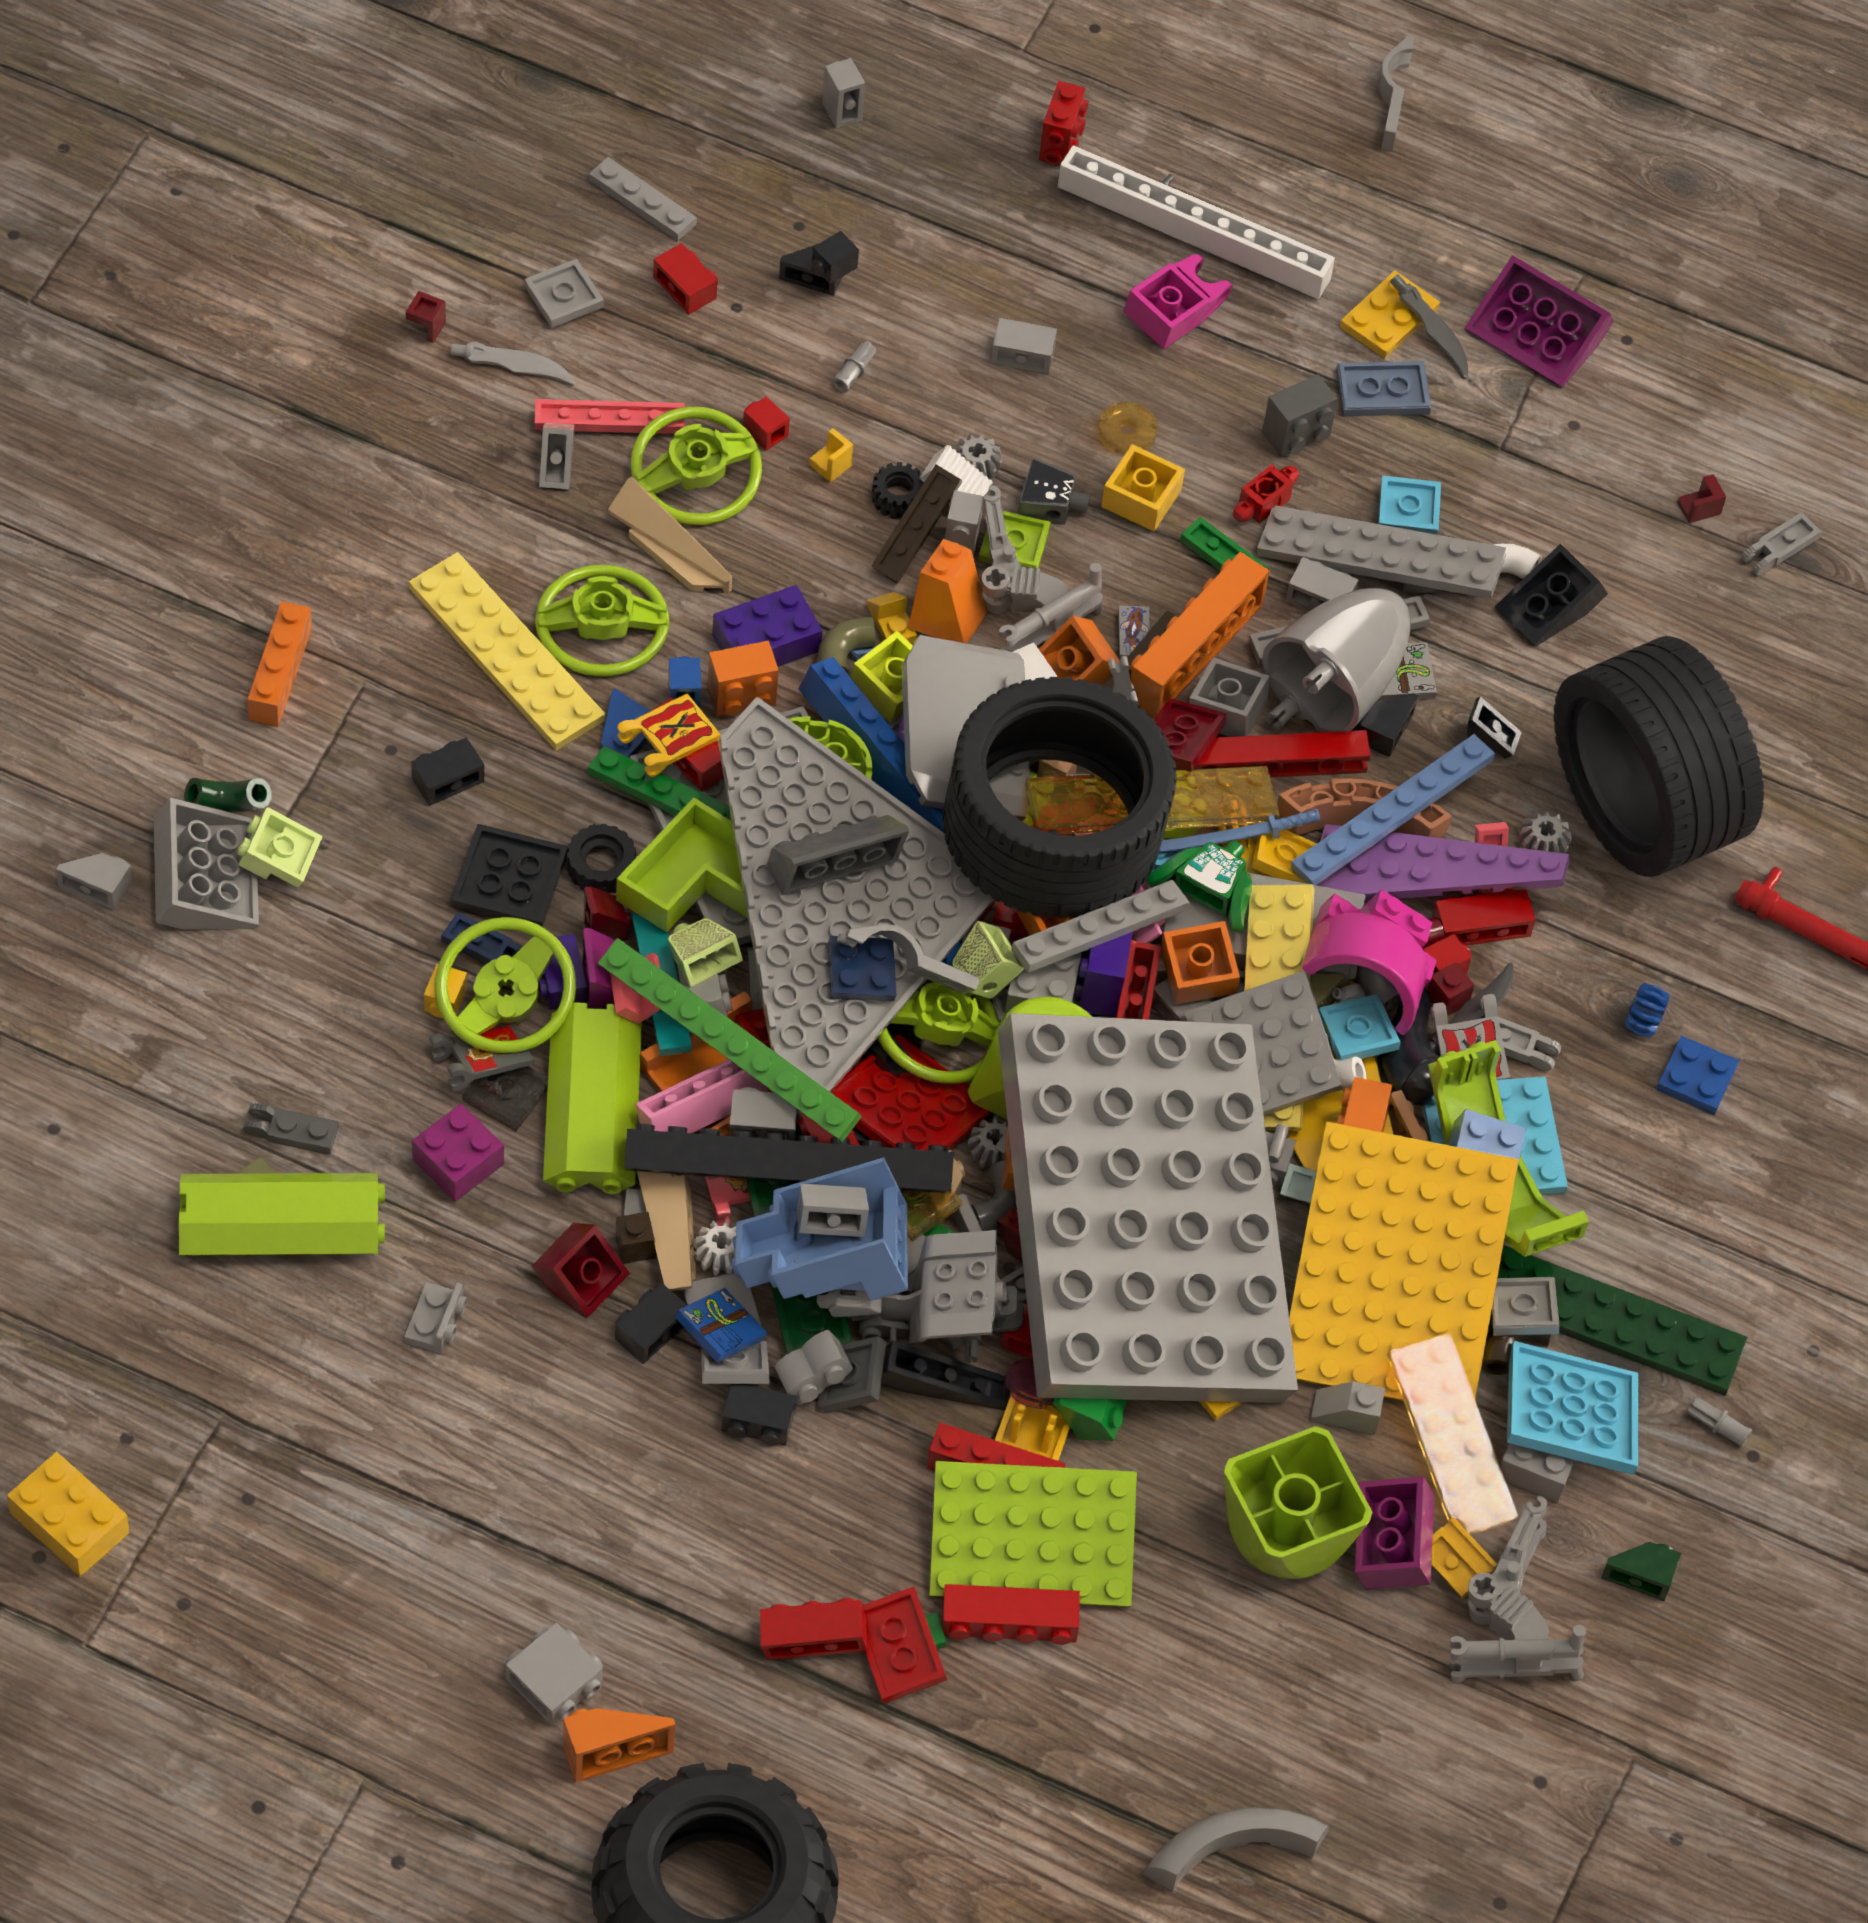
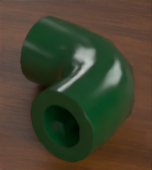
(229, 796)

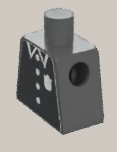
(1050, 493)

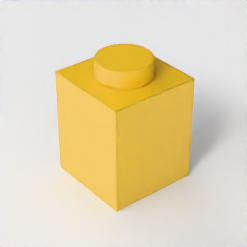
(456, 990)

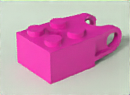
(1174, 301)

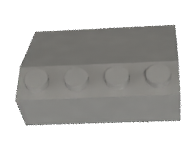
(199, 869)

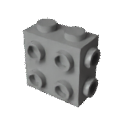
(554, 1673)

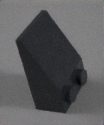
(1552, 596)

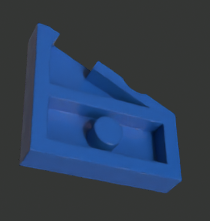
(619, 710)

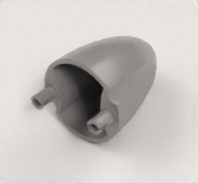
(1337, 659)

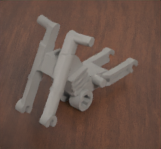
(1029, 588)
(1524, 1632)

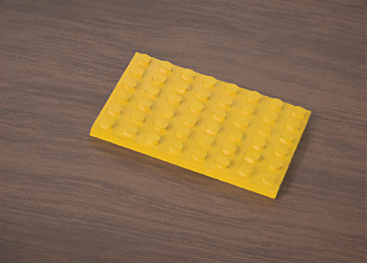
(1396, 1254)

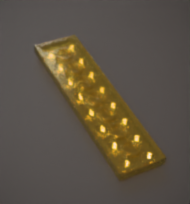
(1199, 800)

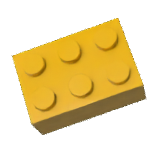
(68, 1514)

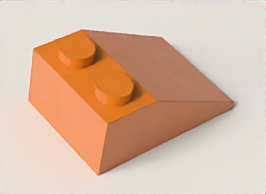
(612, 1739)

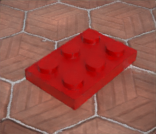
(901, 1646)

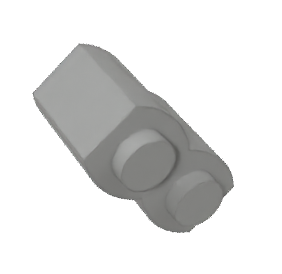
(813, 1367)

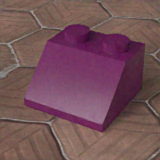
(597, 978)

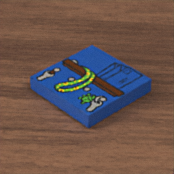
(721, 1325)

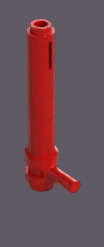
(1771, 906)

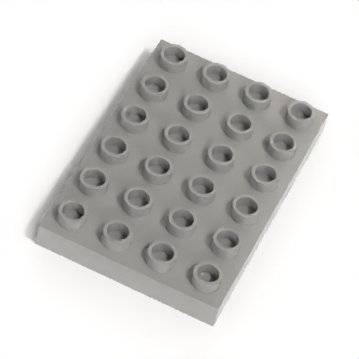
(1145, 1210)

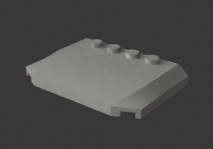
(940, 691)

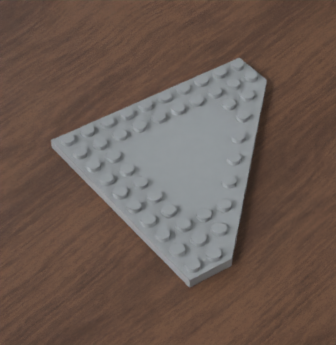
(782, 790)

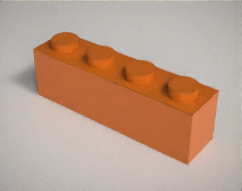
(279, 664)

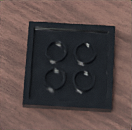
(509, 875)

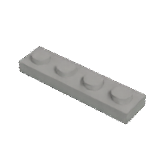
(642, 199)

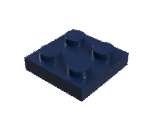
(862, 971)

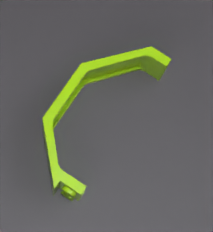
(1470, 1082)

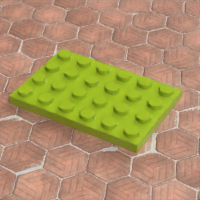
(1034, 1529)

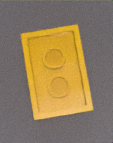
(1383, 319)

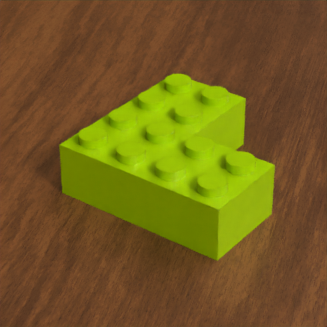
(683, 862)

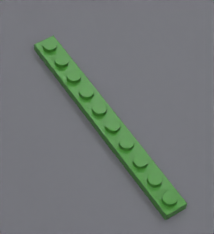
(730, 1040)

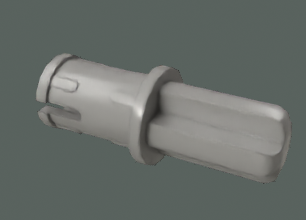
(854, 366)
(1719, 1421)

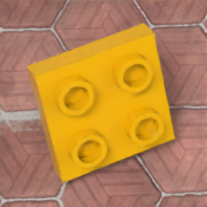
(1033, 1429)

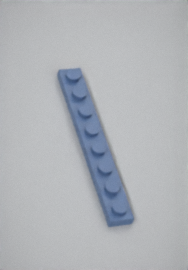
(1392, 810)

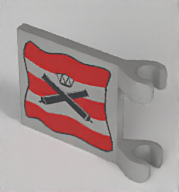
(1464, 1034)

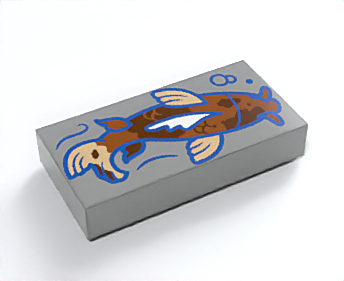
(1132, 627)

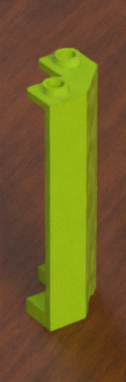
(591, 1100)
(280, 1213)

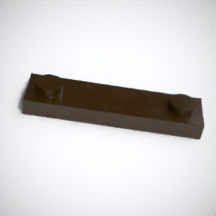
(916, 523)

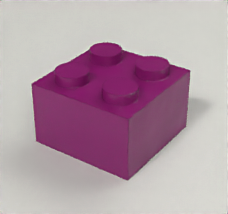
(458, 1152)

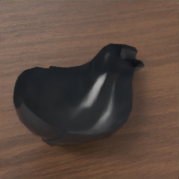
(1408, 1066)

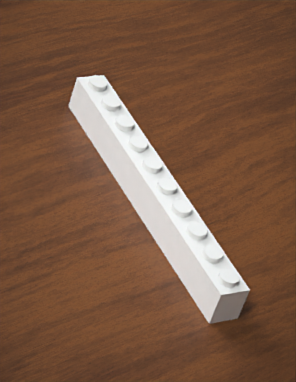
(1196, 222)

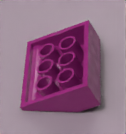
(1539, 322)

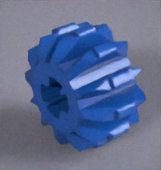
(1646, 1010)

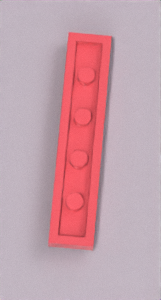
(604, 415)

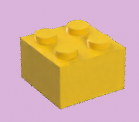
(1143, 488)

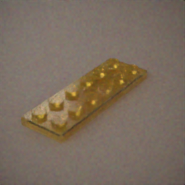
(1452, 1434)

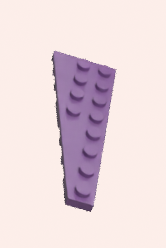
(1431, 865)

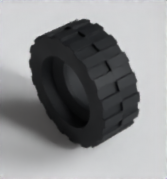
(599, 837)

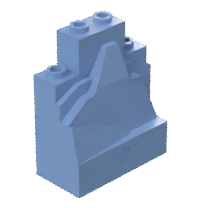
(811, 1264)

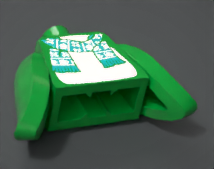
(1212, 878)

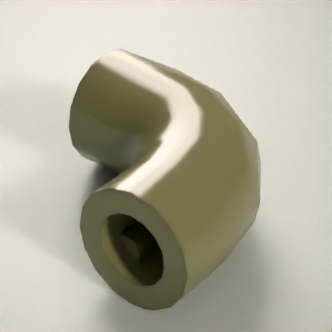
(845, 638)

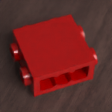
(1063, 122)

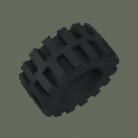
(895, 476)

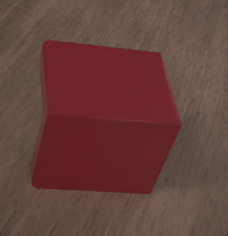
(428, 312)
(1704, 503)

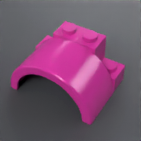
(1380, 937)

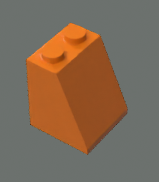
(948, 595)

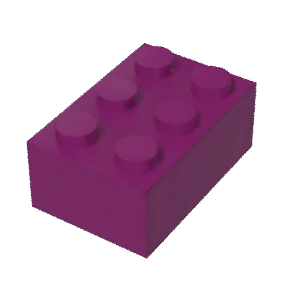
(1398, 1539)

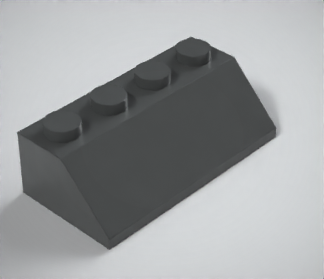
(837, 853)

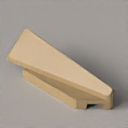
(667, 540)
(671, 1217)

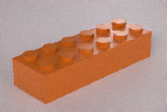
(1198, 633)

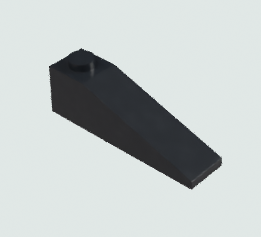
(941, 1377)

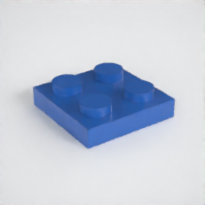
(1697, 1075)

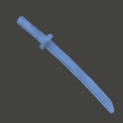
(1271, 826)

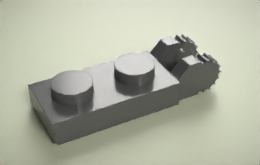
(292, 1128)

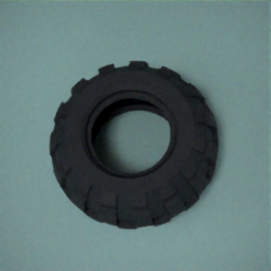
(714, 1807)

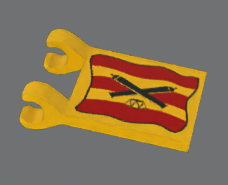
(672, 730)

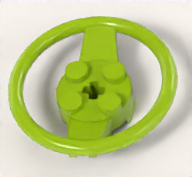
(681, 467)
(602, 612)
(520, 972)
(944, 1019)

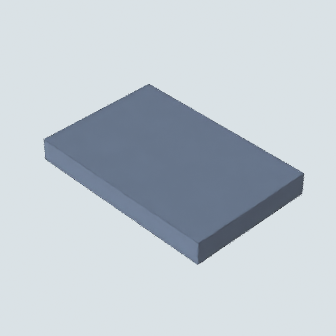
(1383, 388)

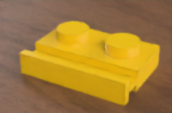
(1459, 1557)

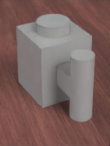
(1280, 1153)

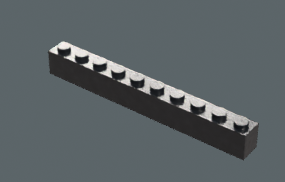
(780, 1159)

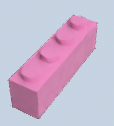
(696, 1100)

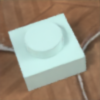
(1298, 1183)

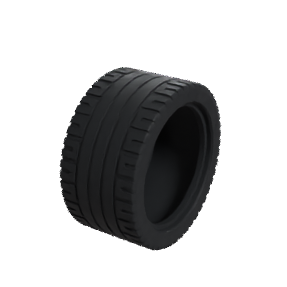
(1072, 725)
(1658, 756)

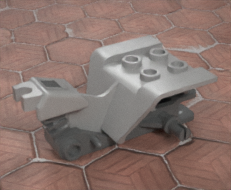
(951, 1296)

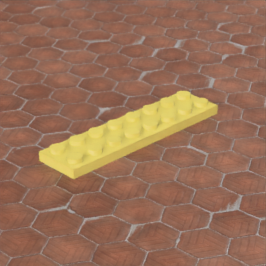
(507, 651)
(1276, 947)

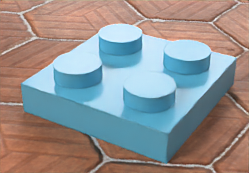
(1410, 504)
(1359, 1028)

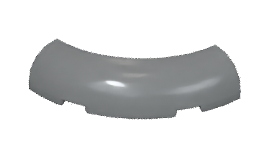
(1232, 1830)

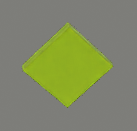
(1026, 535)

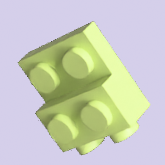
(278, 847)

